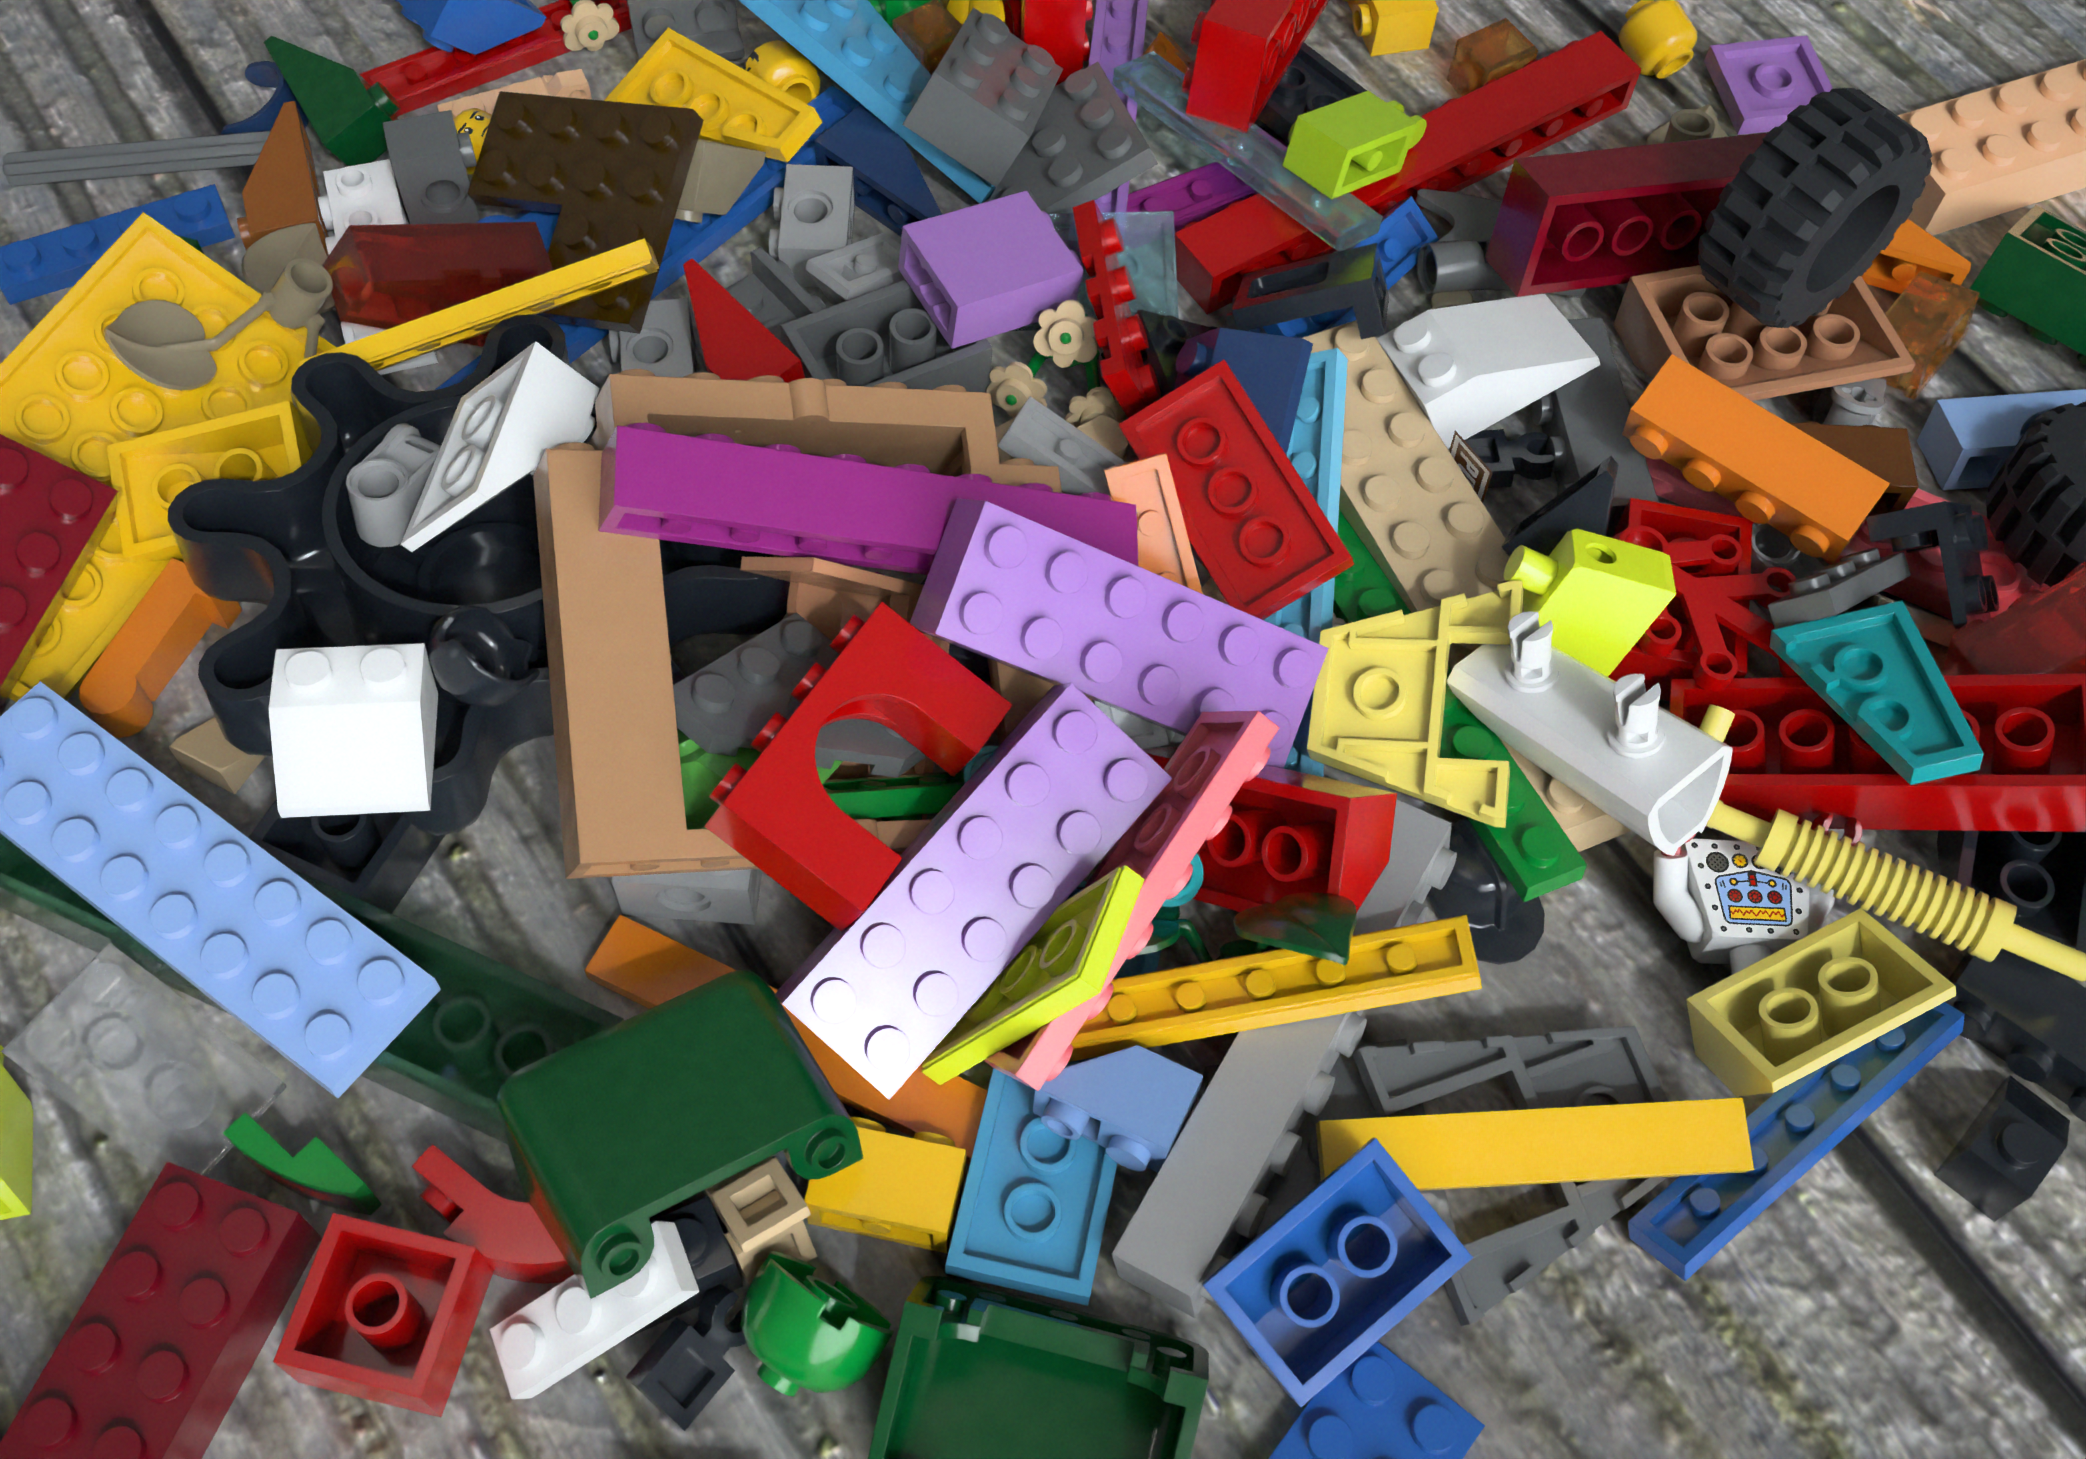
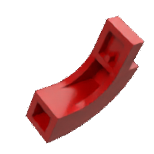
(500, 1228)

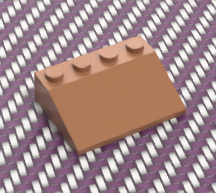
(1702, 326)

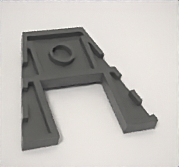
(1541, 1073)

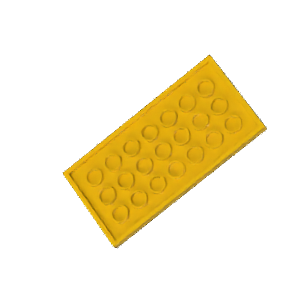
(74, 396)

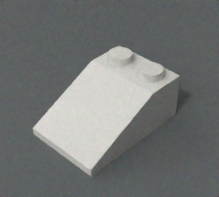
(1485, 360)
(502, 437)

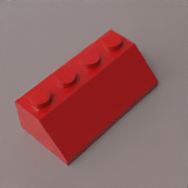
(1295, 837)

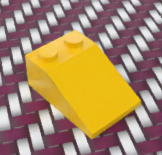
(159, 466)

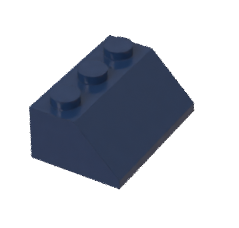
(1265, 365)

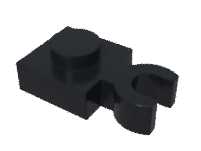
(1506, 458)
(686, 1361)

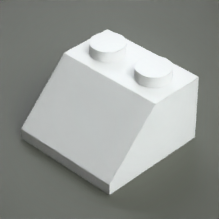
(353, 729)

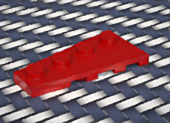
(1116, 329)

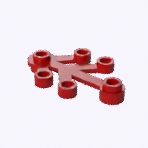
(1712, 601)

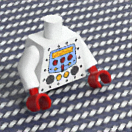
(1734, 907)

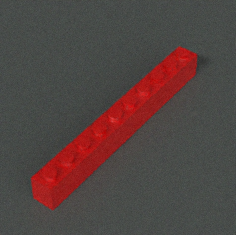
(1459, 147)

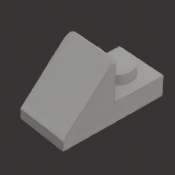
(856, 268)

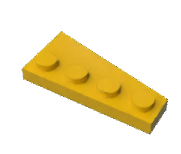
(730, 100)

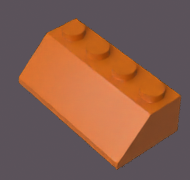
(1753, 459)

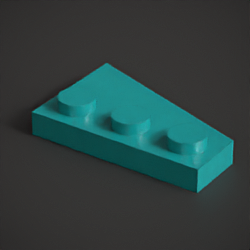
(1885, 687)

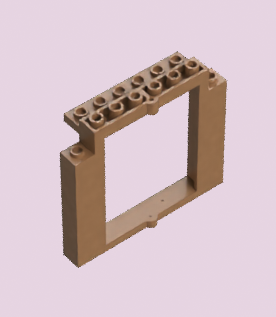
(608, 599)

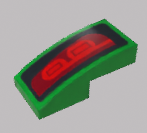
(310, 1173)

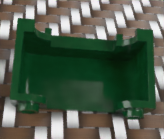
(664, 1114)
(1033, 1381)

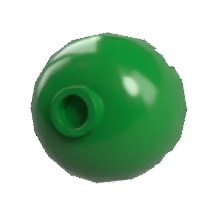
(809, 1329)

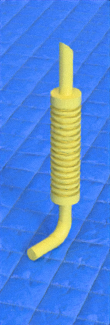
(1885, 884)

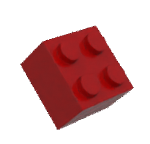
(385, 1315)

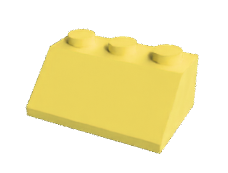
(1811, 1004)

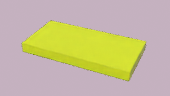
(1046, 979)

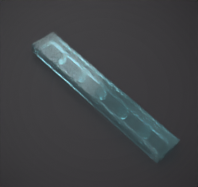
(1248, 155)

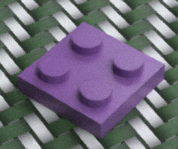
(1765, 80)

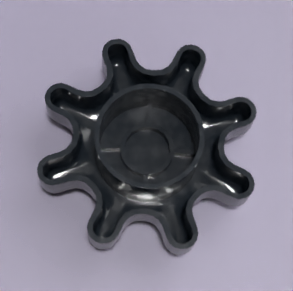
(326, 587)

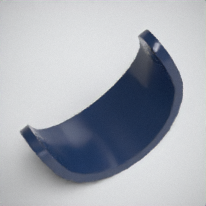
(266, 75)

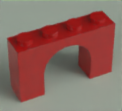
(779, 807)

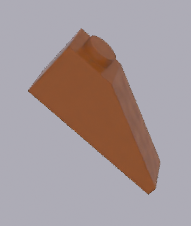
(282, 183)

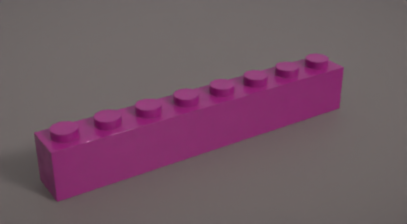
(817, 505)

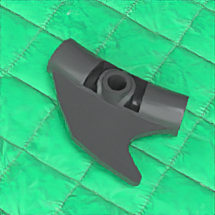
(1459, 257)

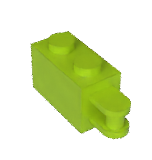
(1351, 143)

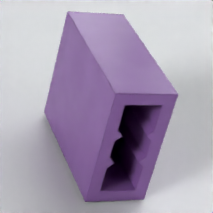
(988, 267)

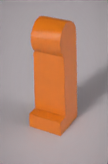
(151, 650)

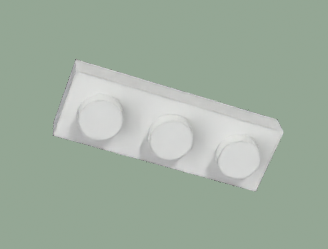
(570, 1329)

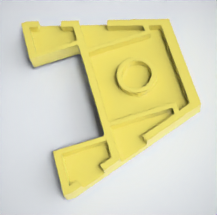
(1385, 699)

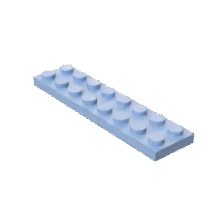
(202, 894)

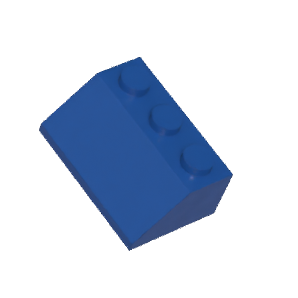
(472, 23)
(1336, 1272)

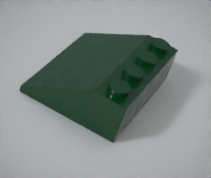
(2039, 279)

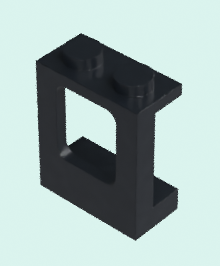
(1345, 280)

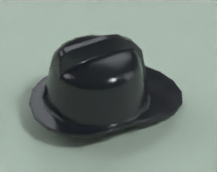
(1498, 919)

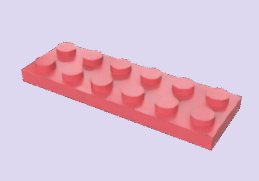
(1192, 808)

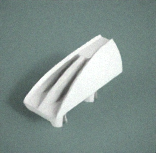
(1596, 733)

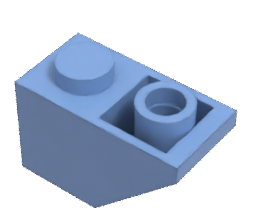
(1122, 1102)

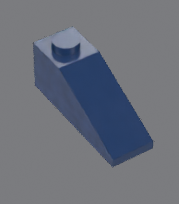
(883, 169)

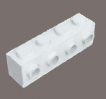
(365, 197)

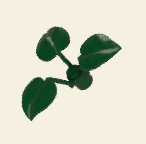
(1297, 922)

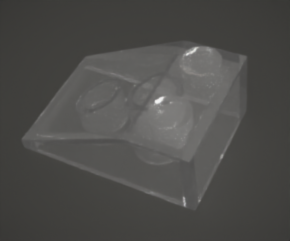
(142, 1065)

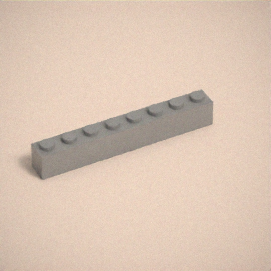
(1258, 1100)

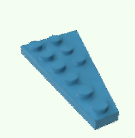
(868, 62)

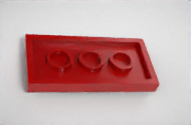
(1239, 494)

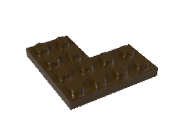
(607, 172)

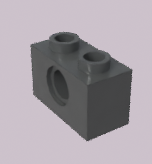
(432, 168)

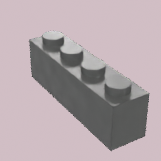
(1587, 425)

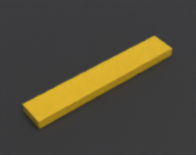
(486, 311)
(1282, 988)
(1551, 1143)

